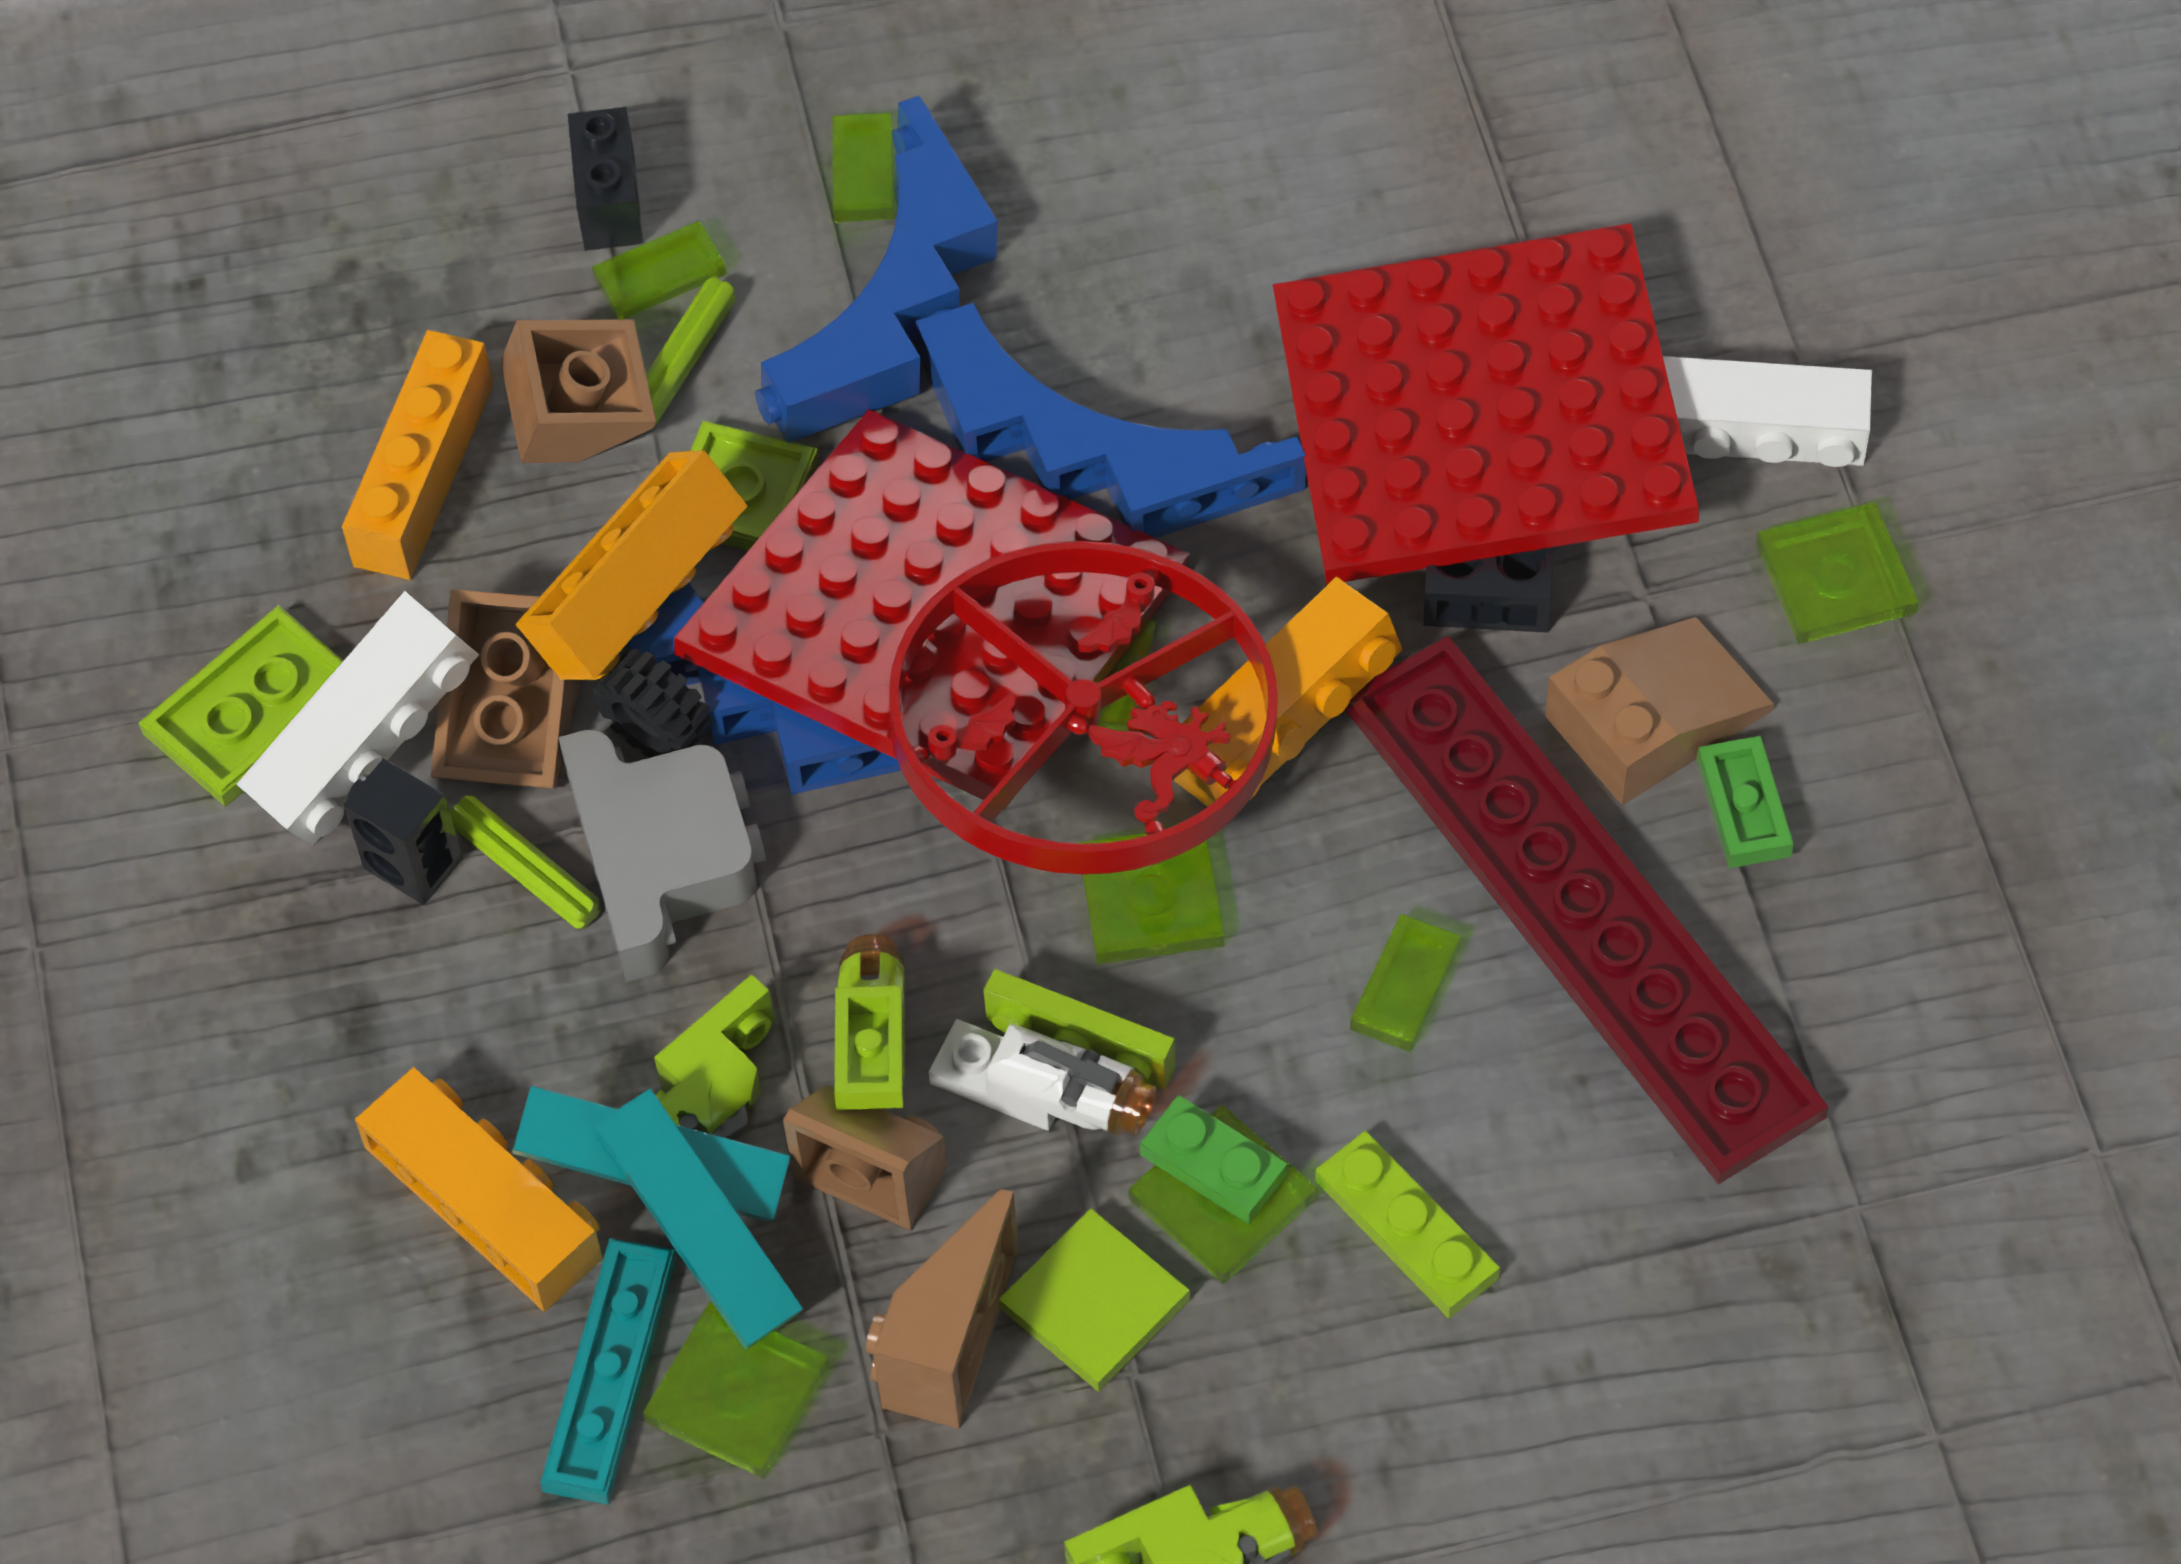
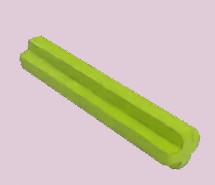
(688, 342)
(525, 862)

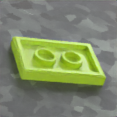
(240, 703)

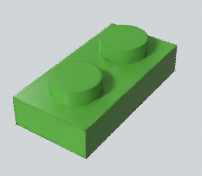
(1744, 802)
(1213, 1159)

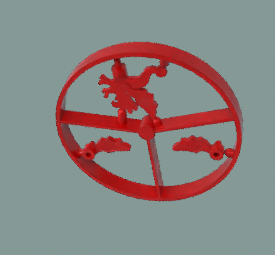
(1173, 744)

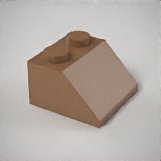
(575, 388)
(865, 1156)

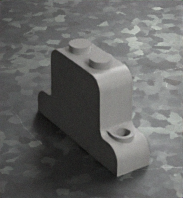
(661, 840)

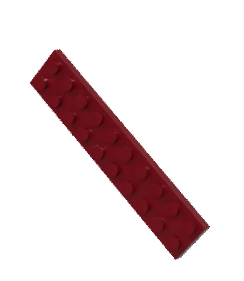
(1586, 910)

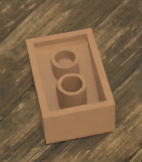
(1649, 704)
(510, 705)
(943, 1318)

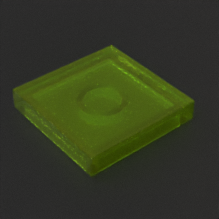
(1836, 572)
(1154, 907)
(1209, 1231)
(733, 1398)

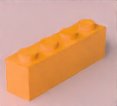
(418, 455)
(632, 566)
(1318, 669)
(481, 1188)

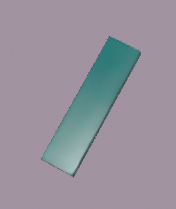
(562, 1134)
(697, 1219)
(608, 1371)

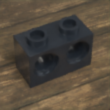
(605, 178)
(1489, 595)
(403, 830)

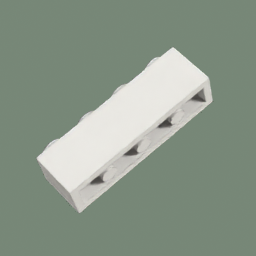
(1771, 410)
(358, 718)

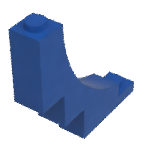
(868, 350)
(1153, 474)
(810, 751)

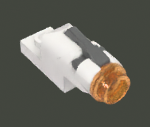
(1042, 1079)

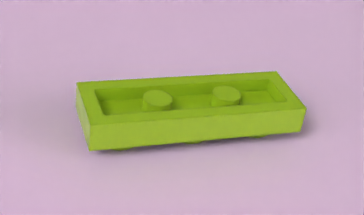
(1074, 1022)
(1407, 1224)

